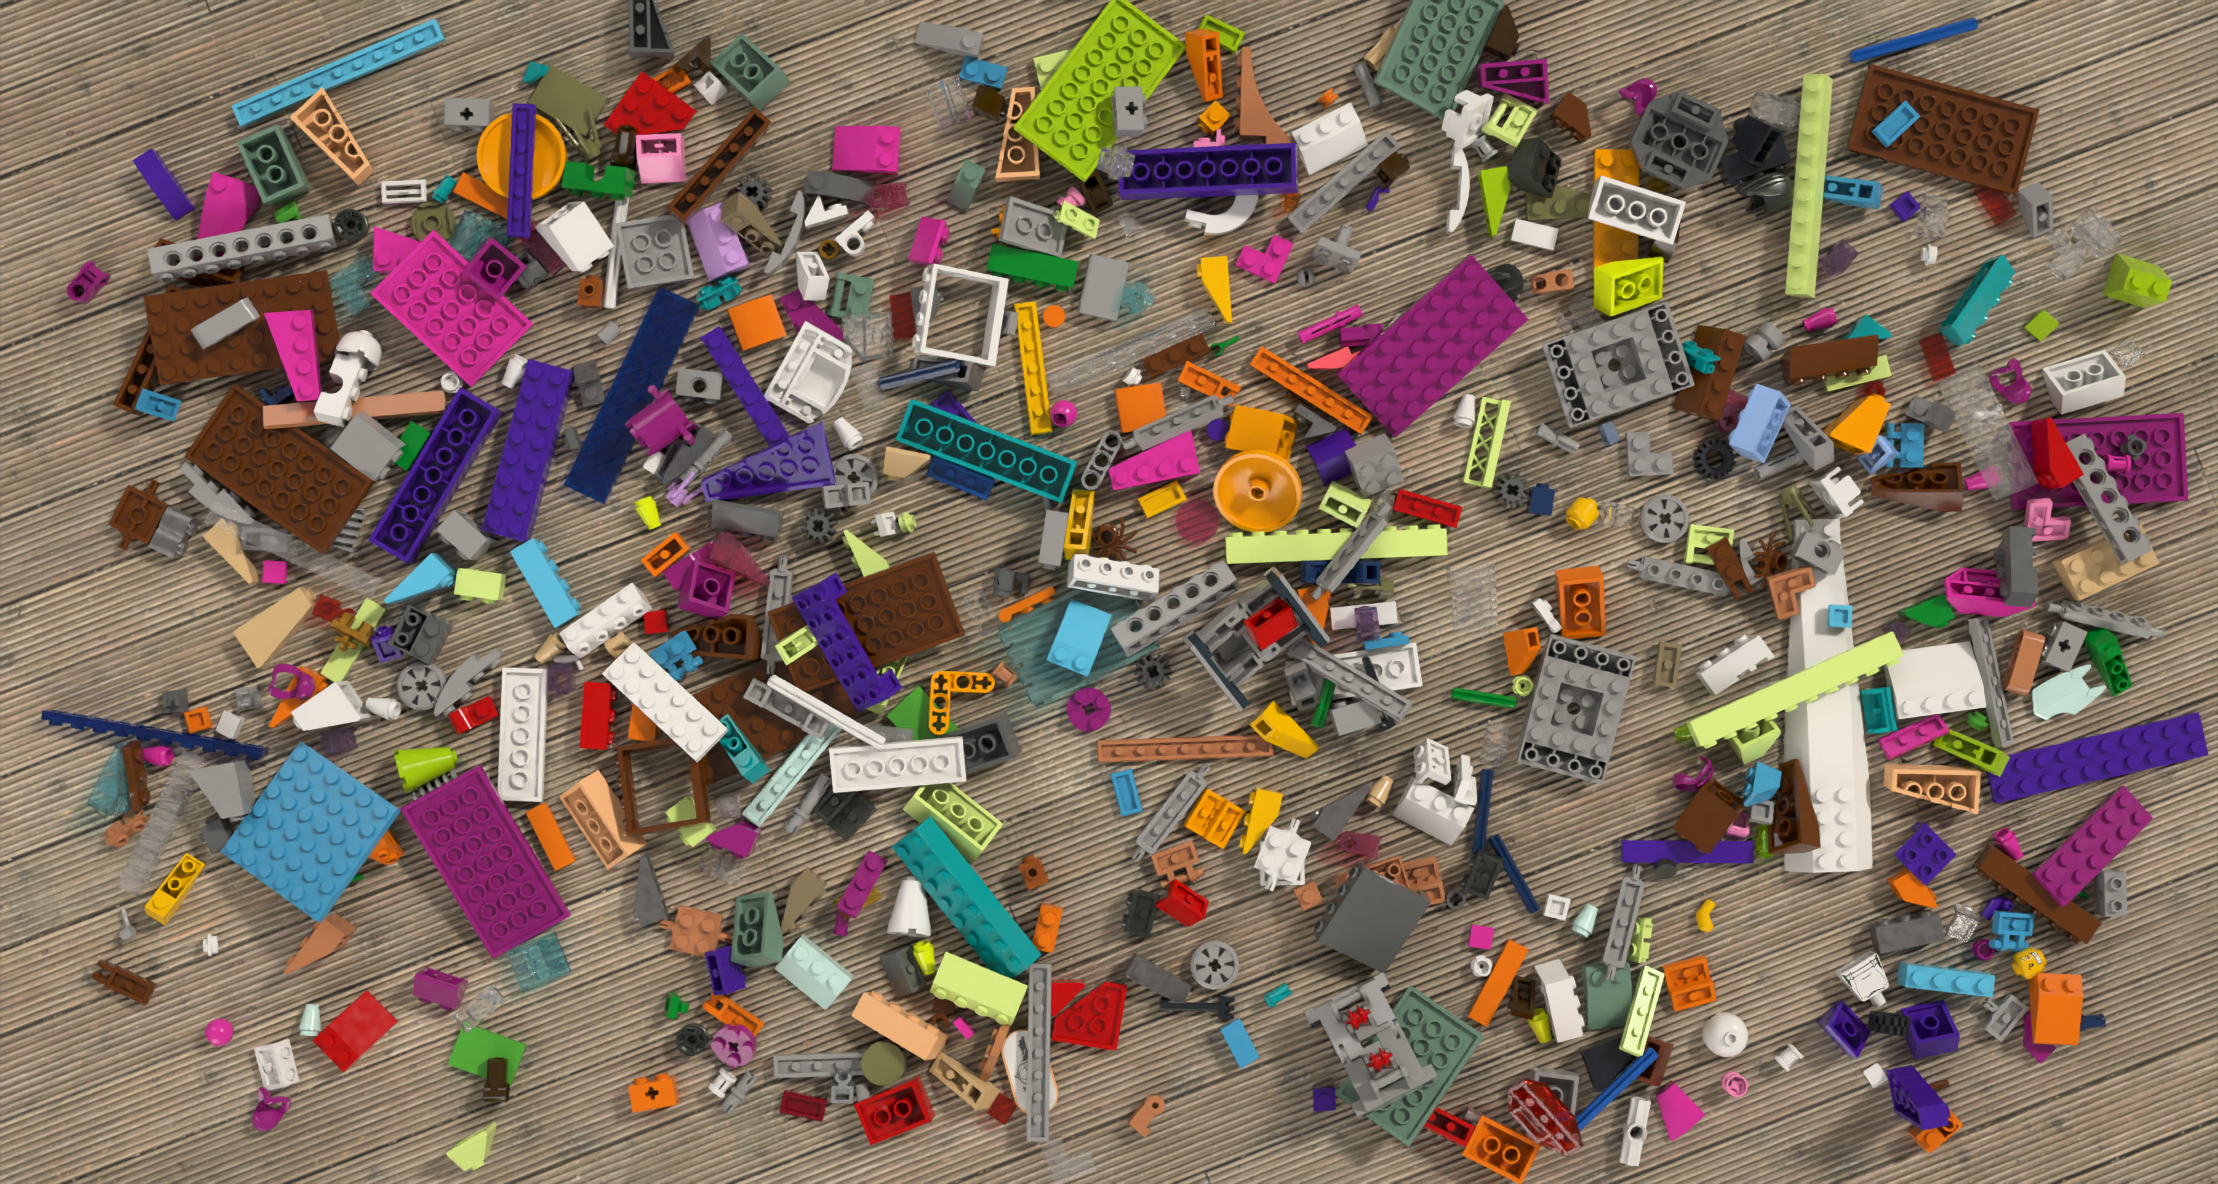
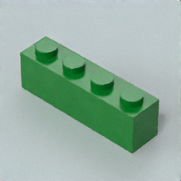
(1032, 267)

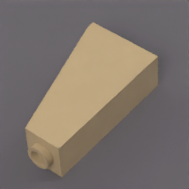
(273, 628)

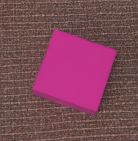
(275, 572)
(1480, 936)
(963, 1026)

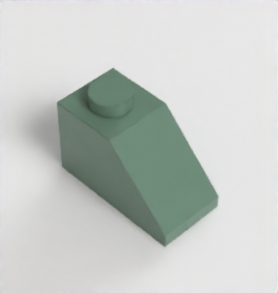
(966, 185)

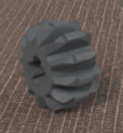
(754, 185)
(1510, 499)
(826, 526)
(1145, 674)

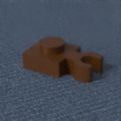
(943, 1007)

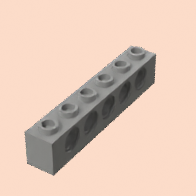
(2103, 511)
(1172, 618)

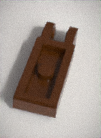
(1728, 566)
(125, 982)

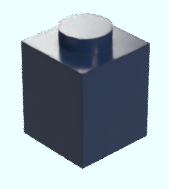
(1540, 500)

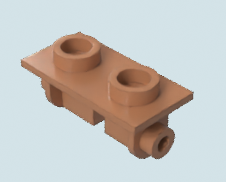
(119, 834)

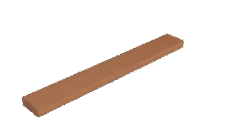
(376, 407)
(1183, 748)

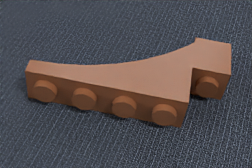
(1254, 117)

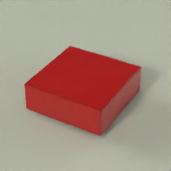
(656, 622)

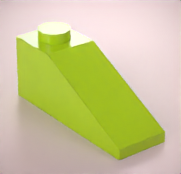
(1494, 194)
(1973, 752)

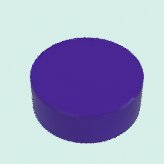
(1217, 429)

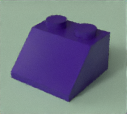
(1931, 1030)

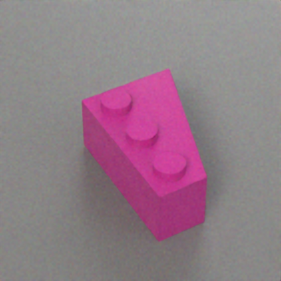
(390, 250)

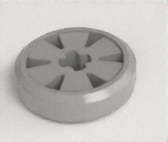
(856, 463)
(1663, 505)
(408, 685)
(1225, 956)

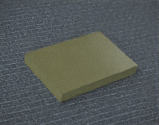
(568, 100)

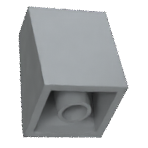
(227, 788)

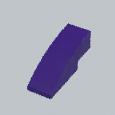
(164, 184)

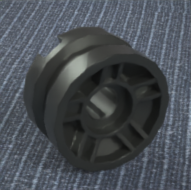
(345, 218)
(692, 1029)

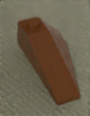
(1929, 488)
(726, 637)

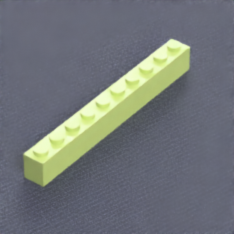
(1809, 186)
(1326, 545)
(1795, 689)

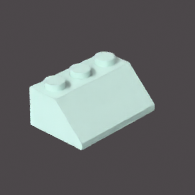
(814, 972)

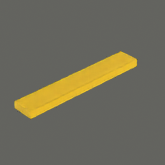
(1033, 368)

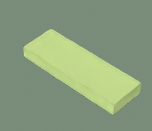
(1881, 371)

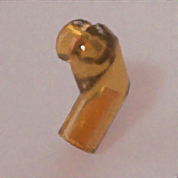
(1291, 201)

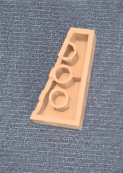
(327, 129)
(1018, 155)
(1937, 783)
(900, 1026)

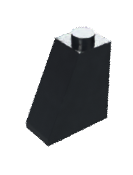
(1605, 1060)

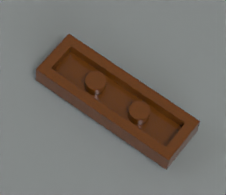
(1175, 355)
(136, 775)

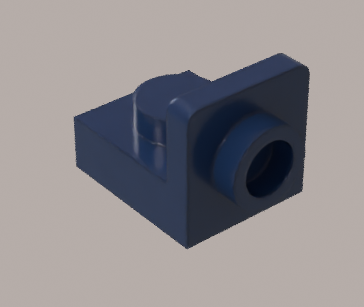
(282, 395)

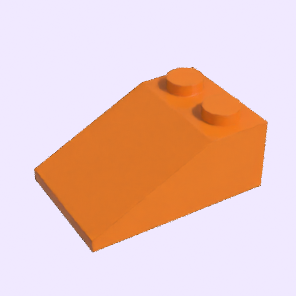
(1581, 602)
(2056, 1008)
(1501, 1149)

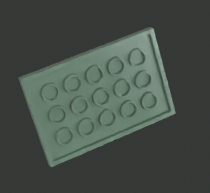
(1437, 51)
(1435, 1039)

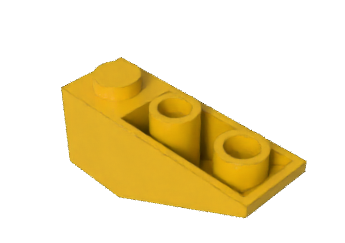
(1281, 730)
(1264, 810)
(174, 889)

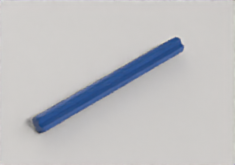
(1913, 40)
(1616, 1087)

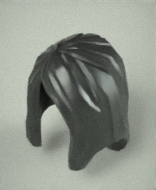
(1767, 191)
(1508, 278)

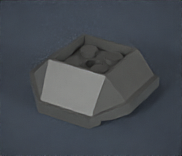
(1694, 125)

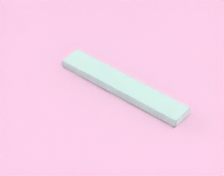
(788, 775)

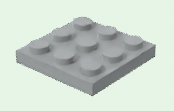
(654, 251)

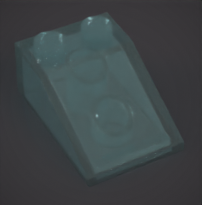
(111, 789)

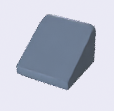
(1609, 433)

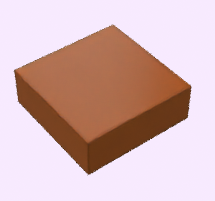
(198, 720)

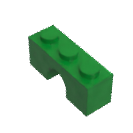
(616, 183)

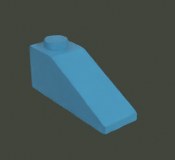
(1853, 192)

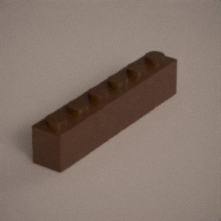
(719, 166)
(141, 372)
(2027, 890)

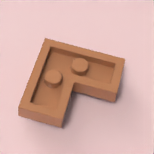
(1785, 585)
(992, 1052)

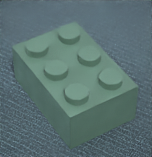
(274, 165)

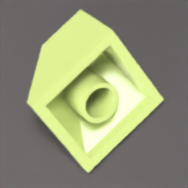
(1754, 742)
(473, 1149)

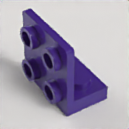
(1924, 853)

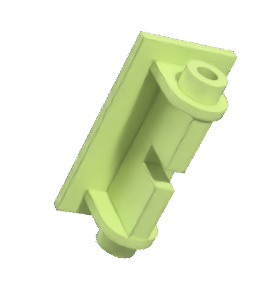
(1077, 220)
(1639, 949)

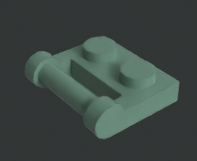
(859, 295)

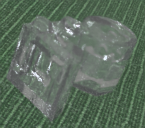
(729, 806)

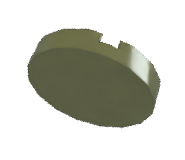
(433, 216)
(883, 1063)

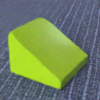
(2041, 325)

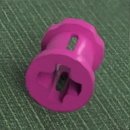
(2117, 463)

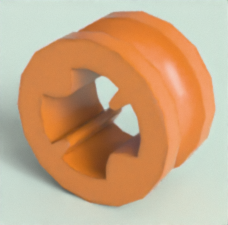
(1328, 98)

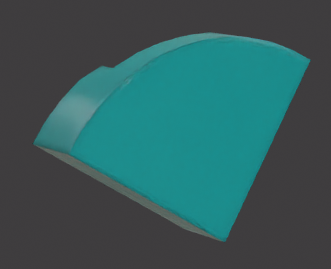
(534, 72)

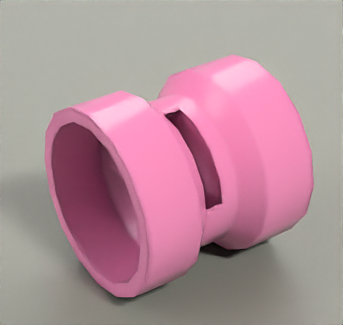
(1073, 197)
(1738, 1085)

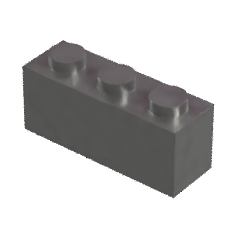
(1906, 931)

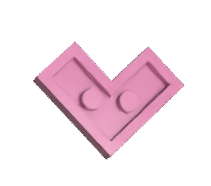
(2047, 528)

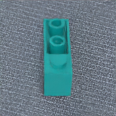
(742, 752)

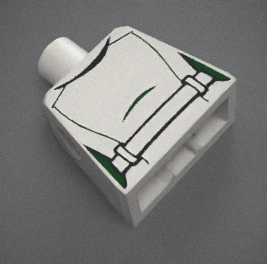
(1865, 978)

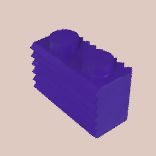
(724, 974)

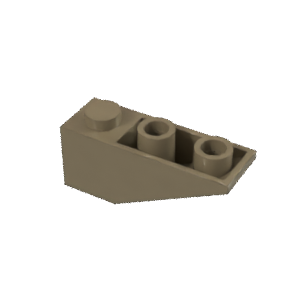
(749, 223)
(802, 893)

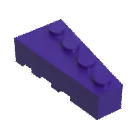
(1916, 1099)

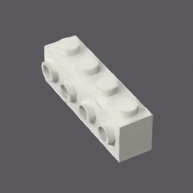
(1113, 577)
(605, 620)

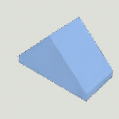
(1880, 455)

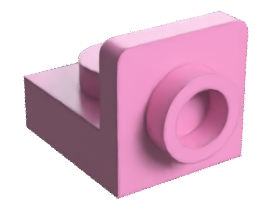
(1206, 142)

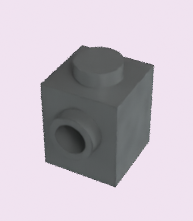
(216, 833)

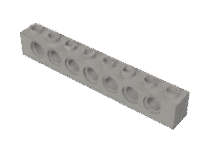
(298, 230)

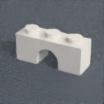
(336, 407)

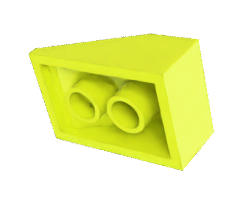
(1627, 284)

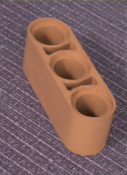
(2023, 662)

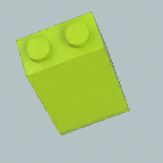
(2137, 282)

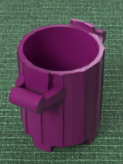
(660, 423)

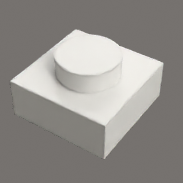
(1556, 906)

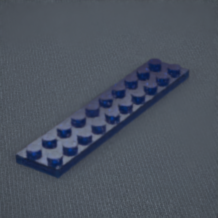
(644, 365)

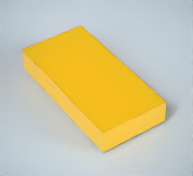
(1162, 499)

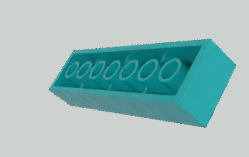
(986, 450)
(966, 900)

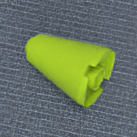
(423, 765)

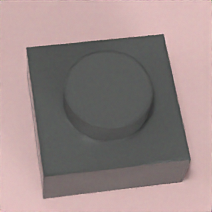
(572, 438)

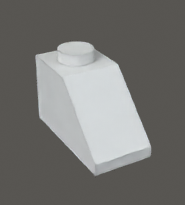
(811, 276)

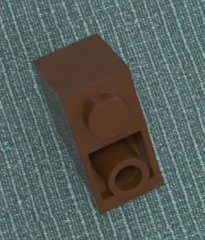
(1572, 115)

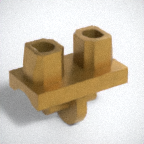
(343, 626)

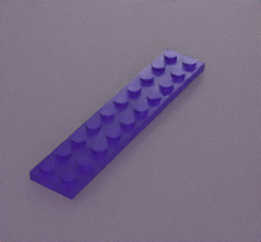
(2099, 757)

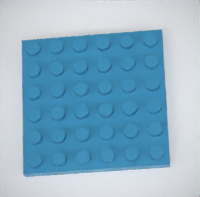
(310, 831)

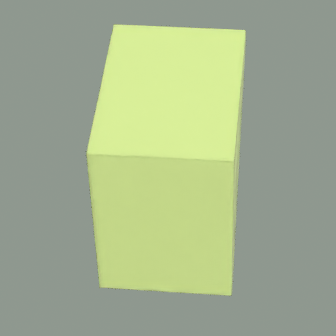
(796, 644)

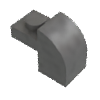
(1301, 686)

